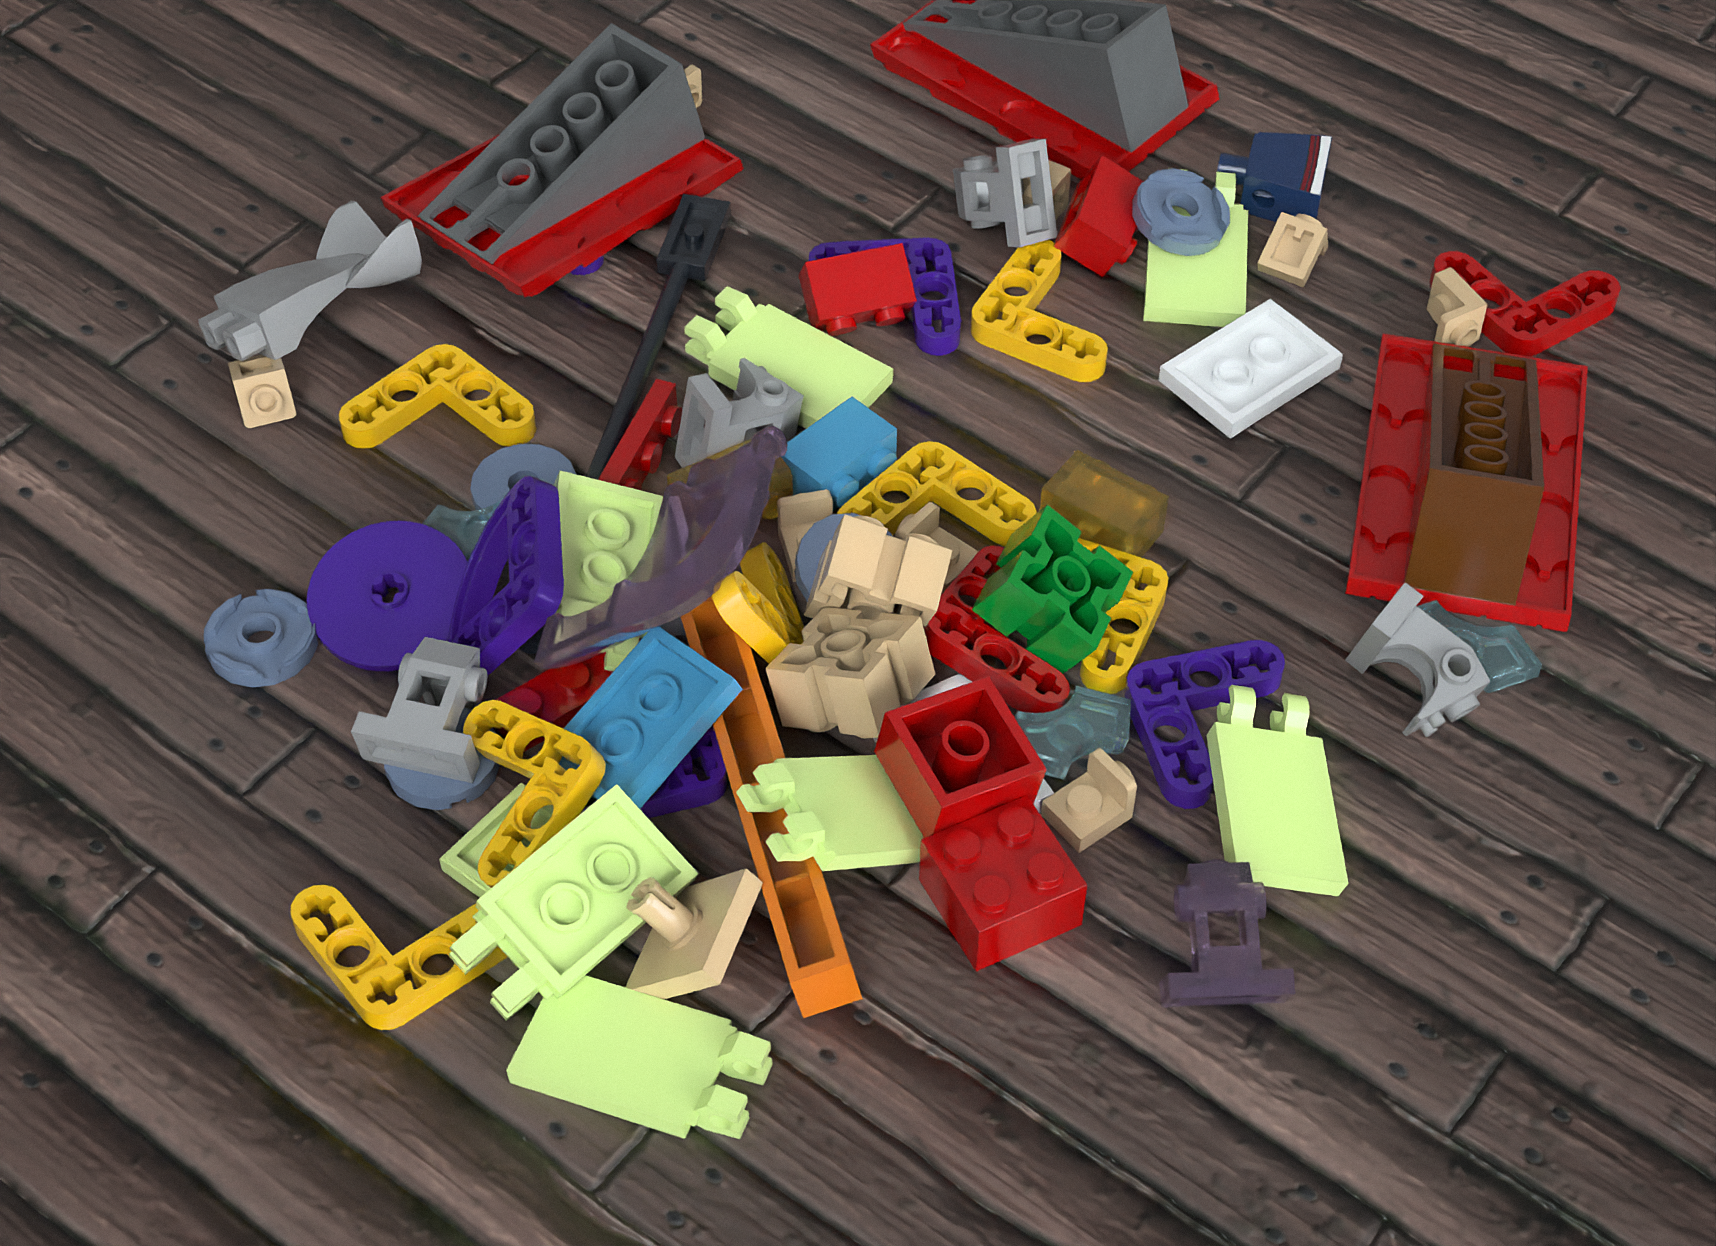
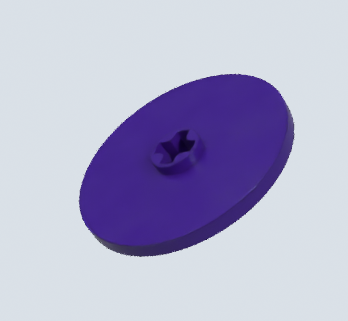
(356, 575)

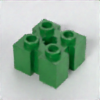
(1053, 590)

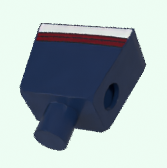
(1280, 174)

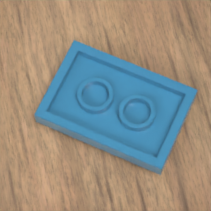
(651, 713)

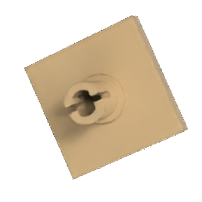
(690, 933)

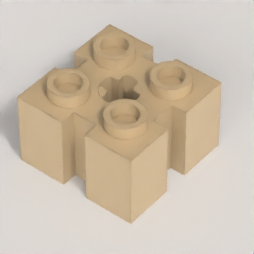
(879, 572)
(850, 671)

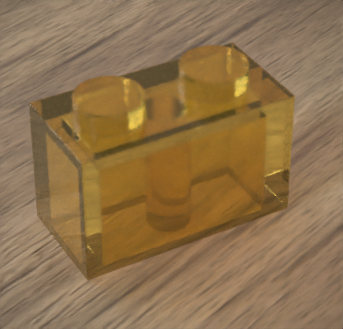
(1106, 504)

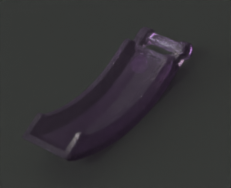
(693, 548)

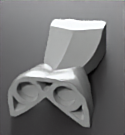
(278, 305)

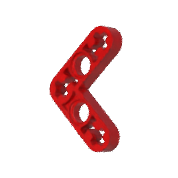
(1514, 319)
(970, 628)

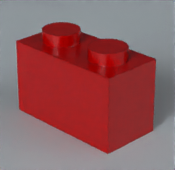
(1100, 218)
(858, 289)

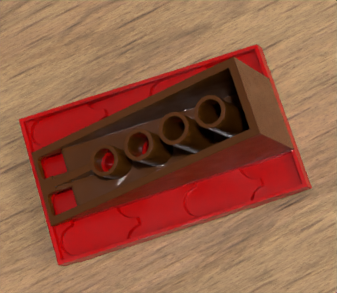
(1471, 482)

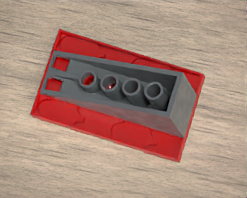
(1054, 70)
(574, 170)

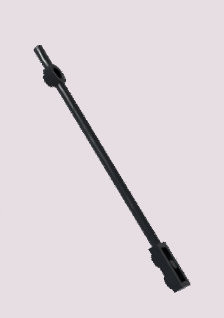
(683, 255)

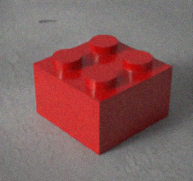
(957, 756)
(1002, 882)

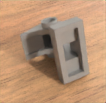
(994, 191)
(757, 403)
(1430, 652)
(424, 734)

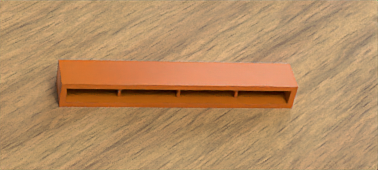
(792, 890)

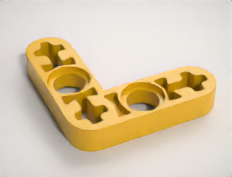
(1021, 320)
(438, 376)
(942, 488)
(760, 603)
(1135, 605)
(548, 782)
(381, 969)

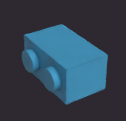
(841, 452)

